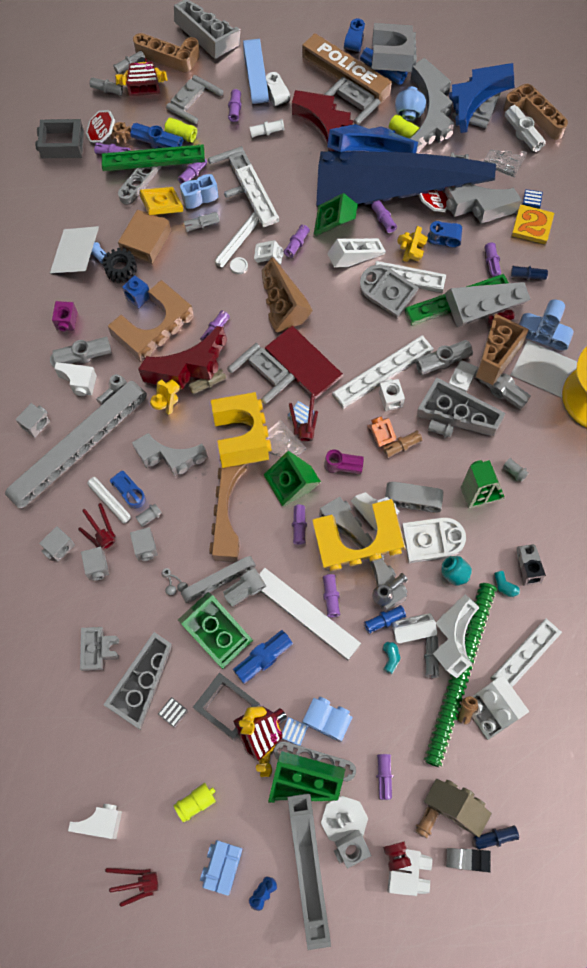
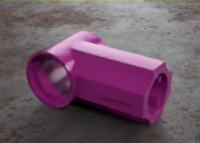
(345, 463)

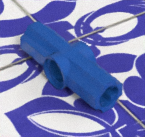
(396, 76)
(155, 136)
(263, 656)

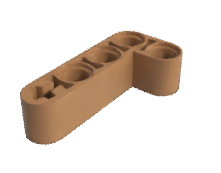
(168, 54)
(538, 109)

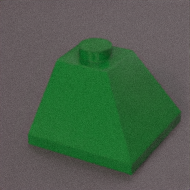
(334, 213)
(291, 478)

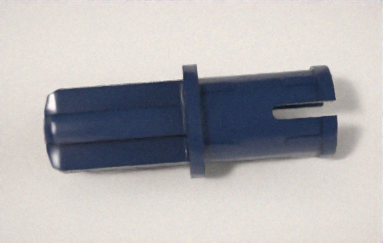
(528, 272)
(496, 837)

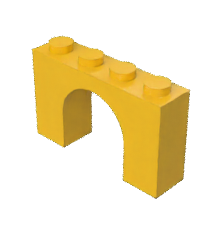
(250, 446)
(387, 541)

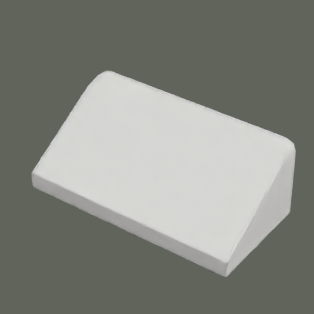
(414, 628)

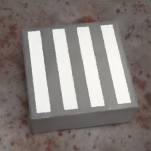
(173, 712)

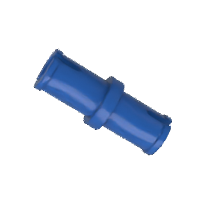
(385, 619)

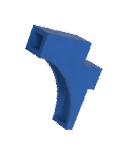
(481, 86)
(375, 139)

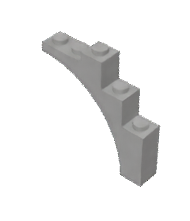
(435, 88)

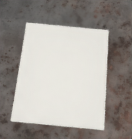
(74, 250)
(543, 368)

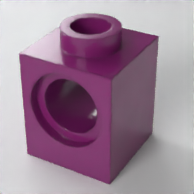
(67, 310)

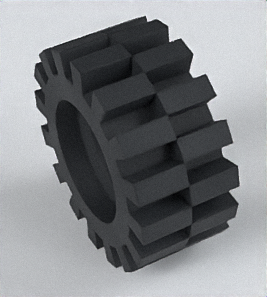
(116, 257)

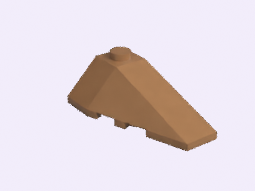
(285, 300)

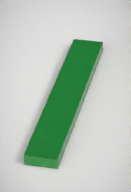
(153, 157)
(439, 306)

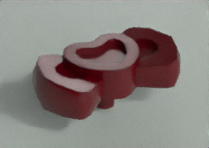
(508, 314)

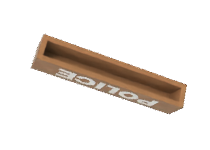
(341, 64)

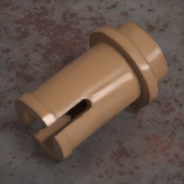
(469, 706)
(427, 823)

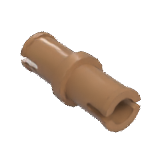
(402, 444)

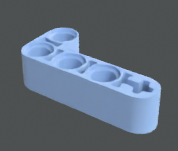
(255, 70)

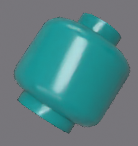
(456, 570)

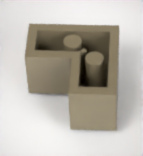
(458, 806)

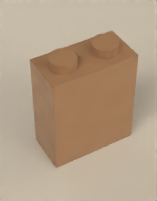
(145, 236)

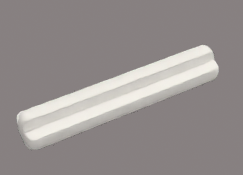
(109, 500)

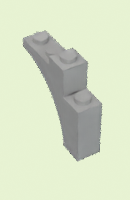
(484, 202)

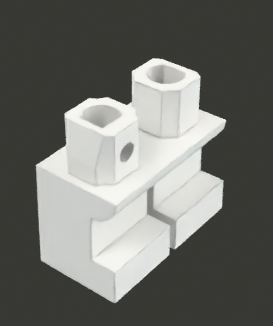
(410, 883)

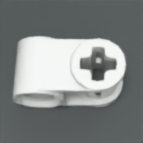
(276, 89)

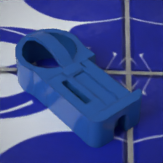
(126, 488)

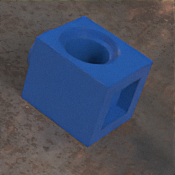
(136, 291)

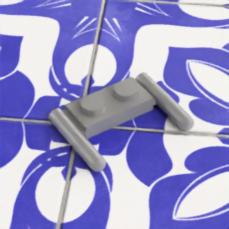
(188, 95)
(356, 96)
(483, 113)
(237, 159)
(267, 366)

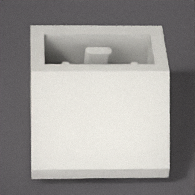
(497, 707)

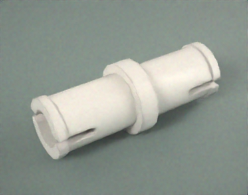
(266, 128)

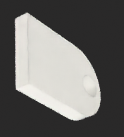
(431, 539)

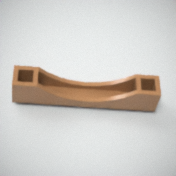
(226, 542)

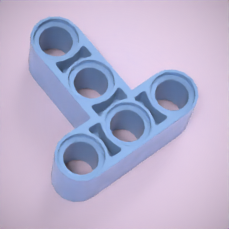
(547, 328)

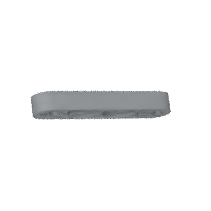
(134, 191)
(218, 579)
(315, 755)

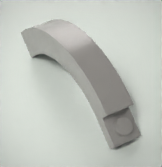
(309, 872)

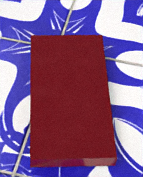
(304, 361)

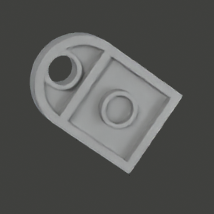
(388, 290)

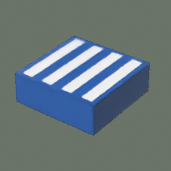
(532, 198)

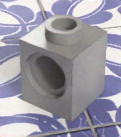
(33, 419)
(56, 544)
(144, 544)
(95, 563)
(361, 853)

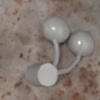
(171, 590)

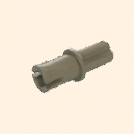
(202, 384)

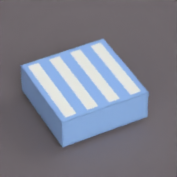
(301, 413)
(294, 731)

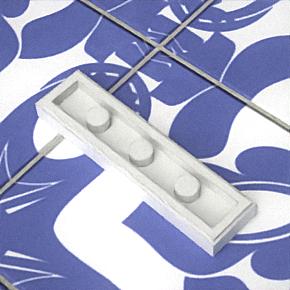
(257, 195)
(421, 278)
(528, 652)

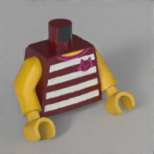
(142, 78)
(259, 734)

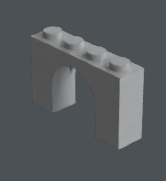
(393, 47)

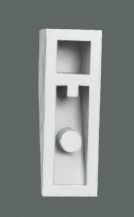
(354, 251)

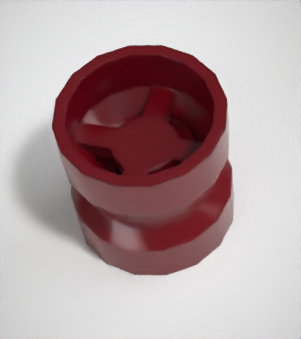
(395, 850)

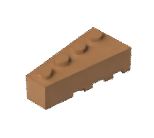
(501, 346)

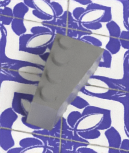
(210, 32)
(479, 302)
(460, 409)
(138, 685)

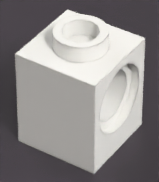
(391, 401)

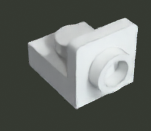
(268, 250)

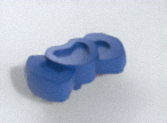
(262, 893)

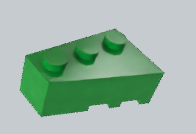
(481, 484)
(303, 776)

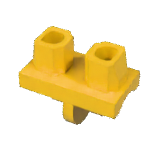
(410, 242)
(165, 396)

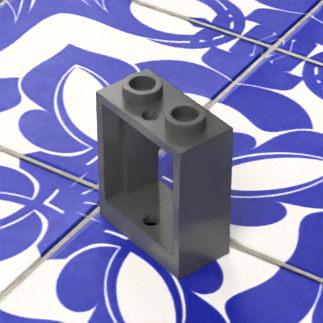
(60, 150)
(209, 695)

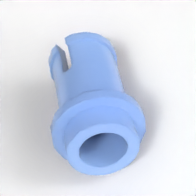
(98, 252)

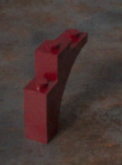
(320, 111)
(193, 362)

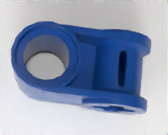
(355, 35)
(447, 234)

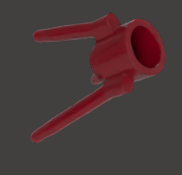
(306, 430)
(103, 538)
(146, 883)

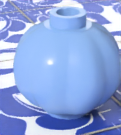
(410, 104)

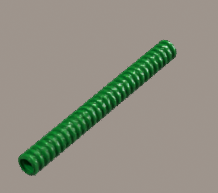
(457, 685)

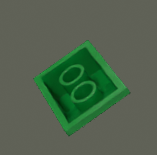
(215, 630)

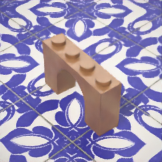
(144, 342)

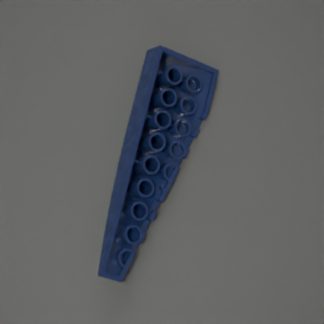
(384, 175)

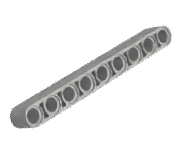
(75, 444)

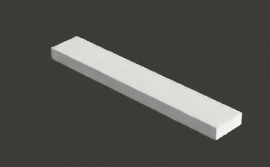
(382, 371)
(309, 615)

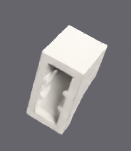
(463, 375)
(80, 377)
(363, 503)
(101, 824)

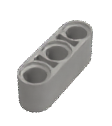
(415, 496)

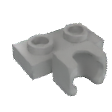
(96, 648)

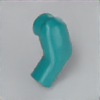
(505, 587)
(393, 655)

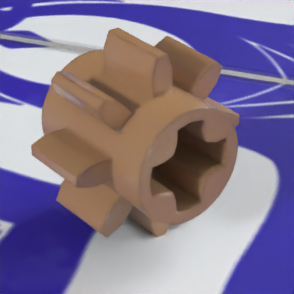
(121, 133)

